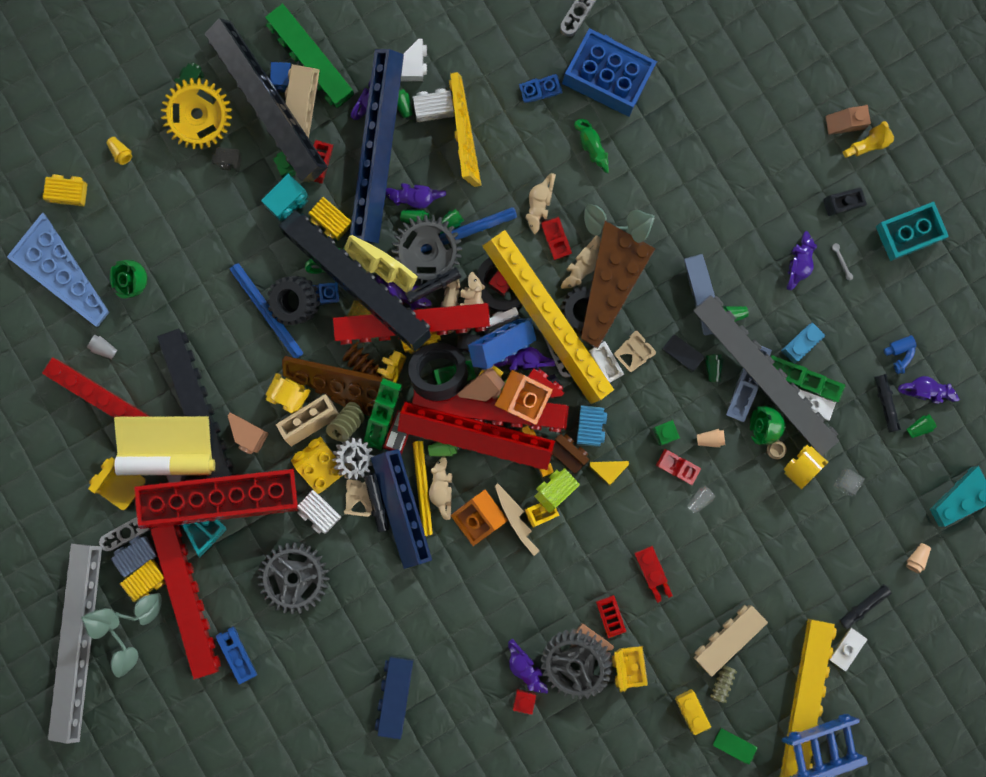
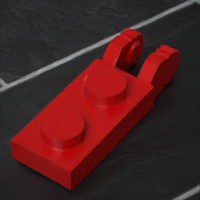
(652, 571)

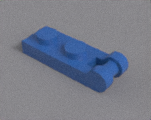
(236, 655)

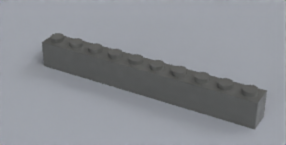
(770, 379)

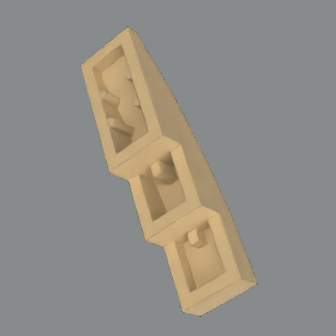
(513, 512)

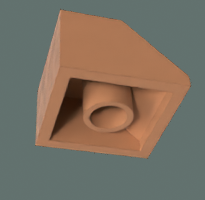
(246, 434)

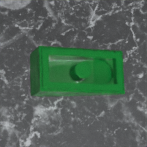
(735, 746)

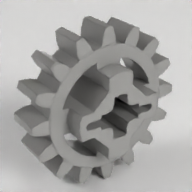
(361, 461)

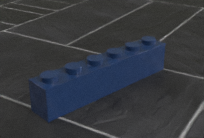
(401, 508)

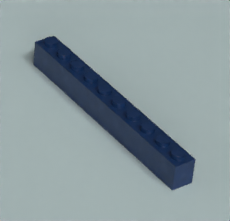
(377, 145)

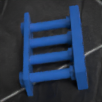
(836, 765)

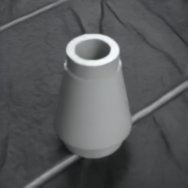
(101, 347)

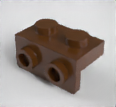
(568, 454)

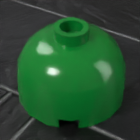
(128, 278)
(767, 425)

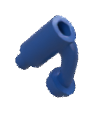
(903, 345)

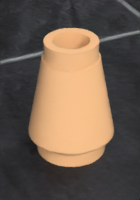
(712, 438)
(918, 559)

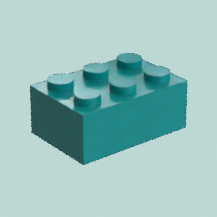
(912, 231)

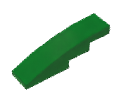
(810, 380)
(382, 413)

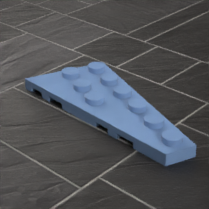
(51, 264)

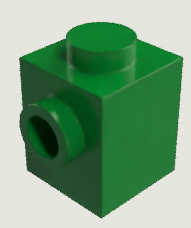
(283, 166)

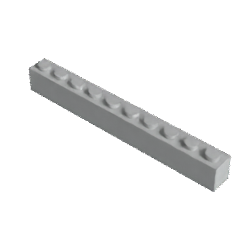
(74, 644)

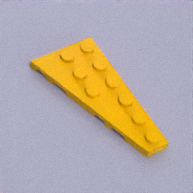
(464, 135)

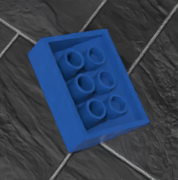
(609, 72)

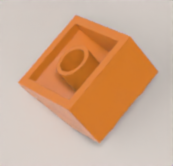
(523, 397)
(479, 517)

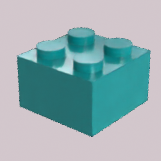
(285, 198)

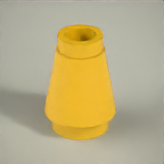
(119, 151)

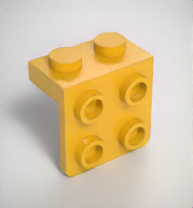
(316, 465)
(113, 487)
(630, 668)

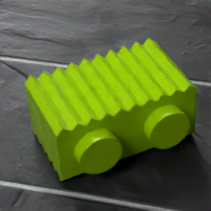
(557, 490)

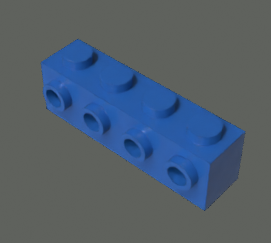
(502, 343)

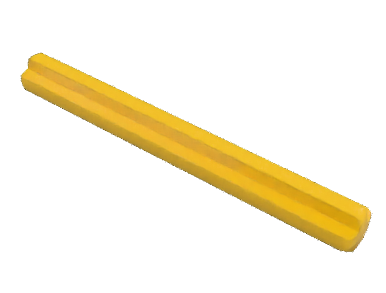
(422, 487)

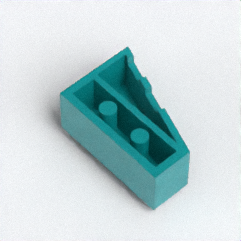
(962, 499)
(204, 534)

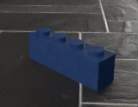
(395, 697)

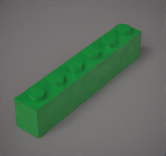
(309, 55)

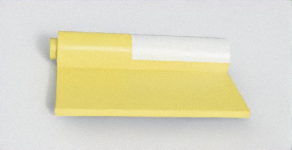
(163, 446)

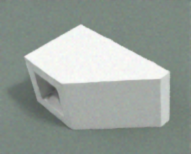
(413, 66)

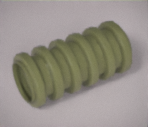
(723, 684)

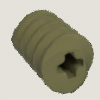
(346, 422)

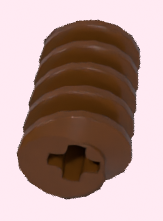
(360, 361)

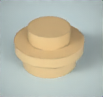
(776, 450)

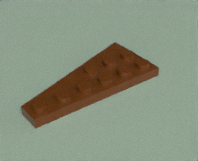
(615, 274)
(336, 382)

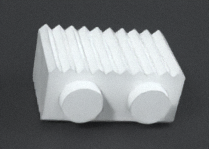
(433, 105)
(318, 512)

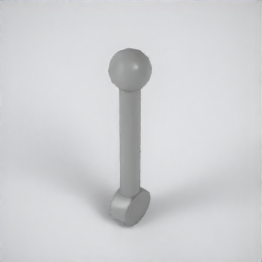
(835, 248)

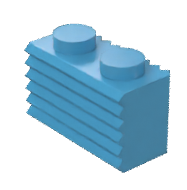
(803, 343)
(590, 426)

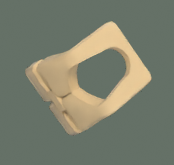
(638, 348)
(357, 492)

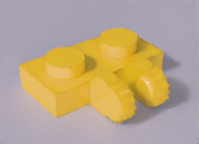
(395, 365)

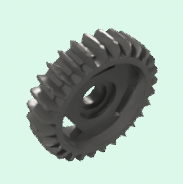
(427, 233)
(307, 573)
(585, 654)

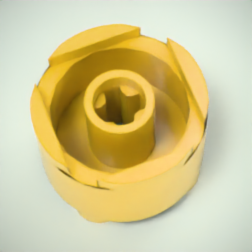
(287, 393)
(805, 467)

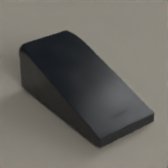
(844, 201)
(683, 353)

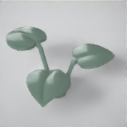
(638, 222)
(104, 620)

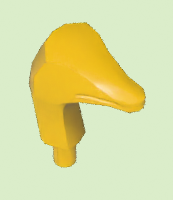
(878, 139)

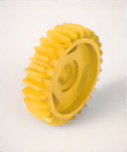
(212, 114)

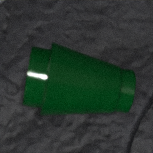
(714, 367)

